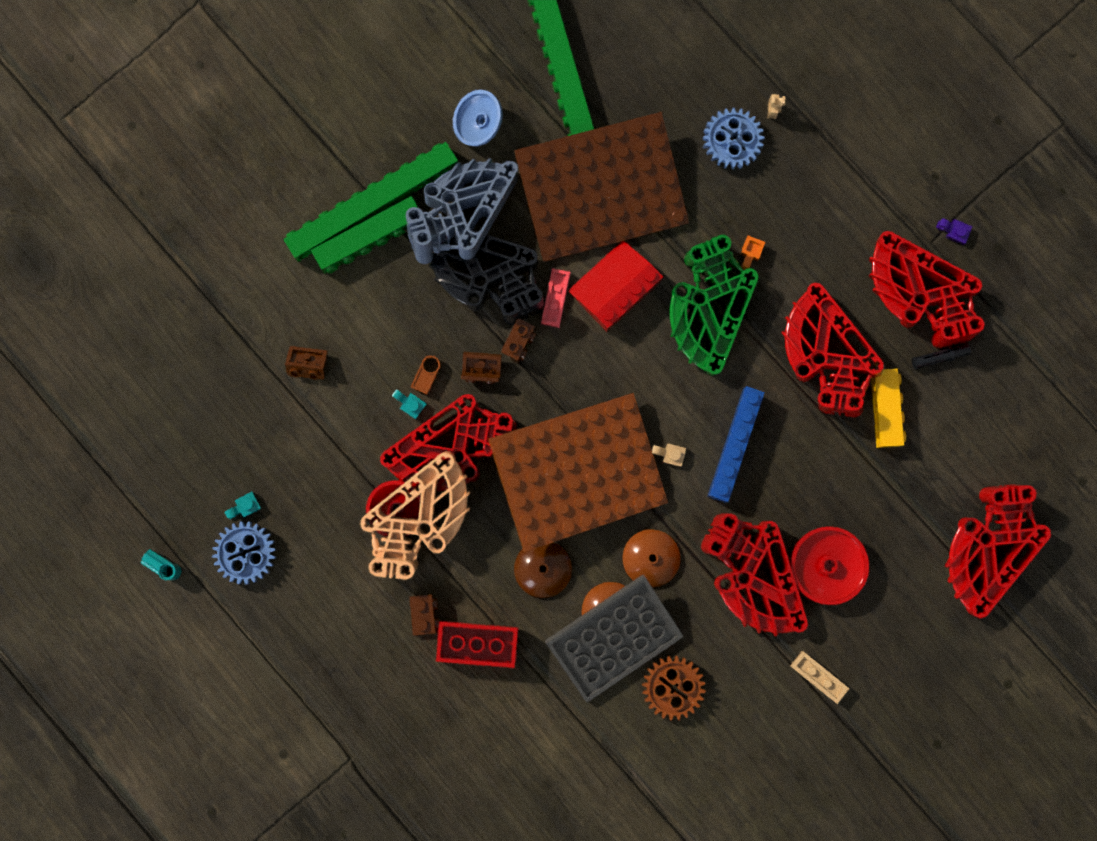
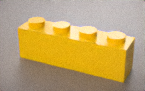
(887, 409)

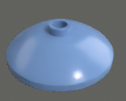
(470, 117)

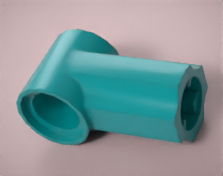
(160, 565)

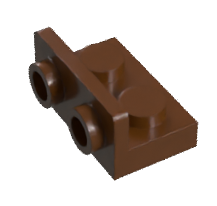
(306, 362)
(423, 614)

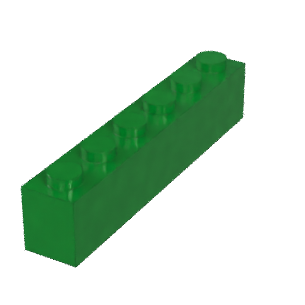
(363, 237)

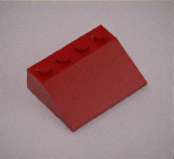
(615, 285)

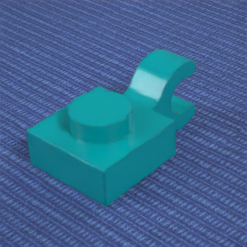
(411, 405)
(245, 505)

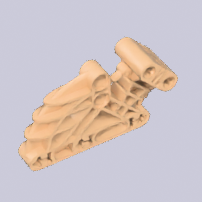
(394, 553)

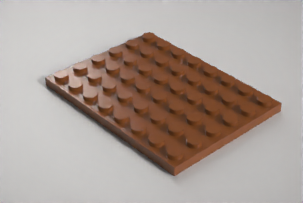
(578, 471)

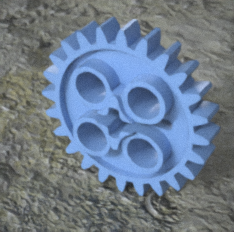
(745, 126)
(250, 569)

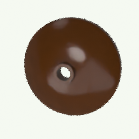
(548, 583)

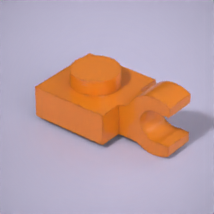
(751, 250)

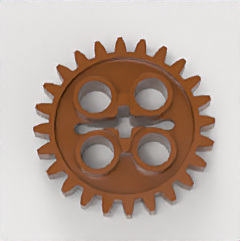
(683, 673)

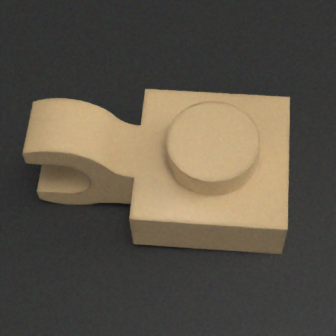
(775, 105)
(671, 455)

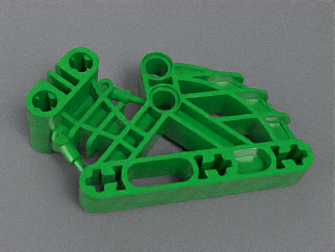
(712, 262)

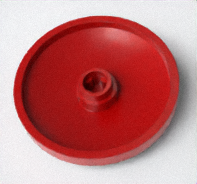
(829, 565)

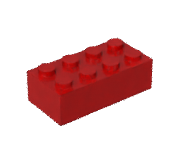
(477, 644)

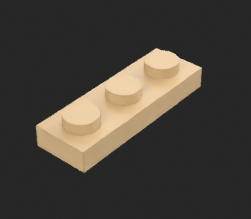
(819, 677)

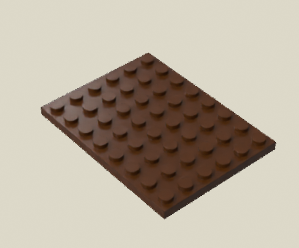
(601, 186)

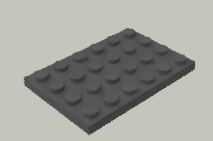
(614, 638)

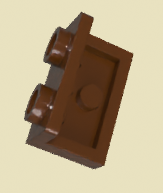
(518, 339)
(481, 367)

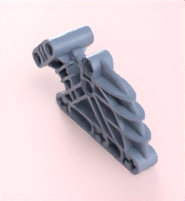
(429, 232)

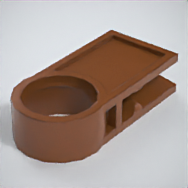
(424, 380)

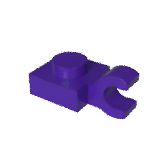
(956, 230)

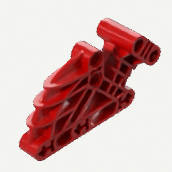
(954, 323)
(842, 390)
(465, 430)
(1008, 505)
(730, 540)

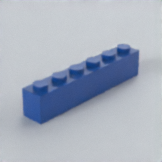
(735, 444)

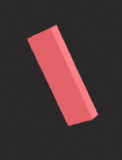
(555, 298)

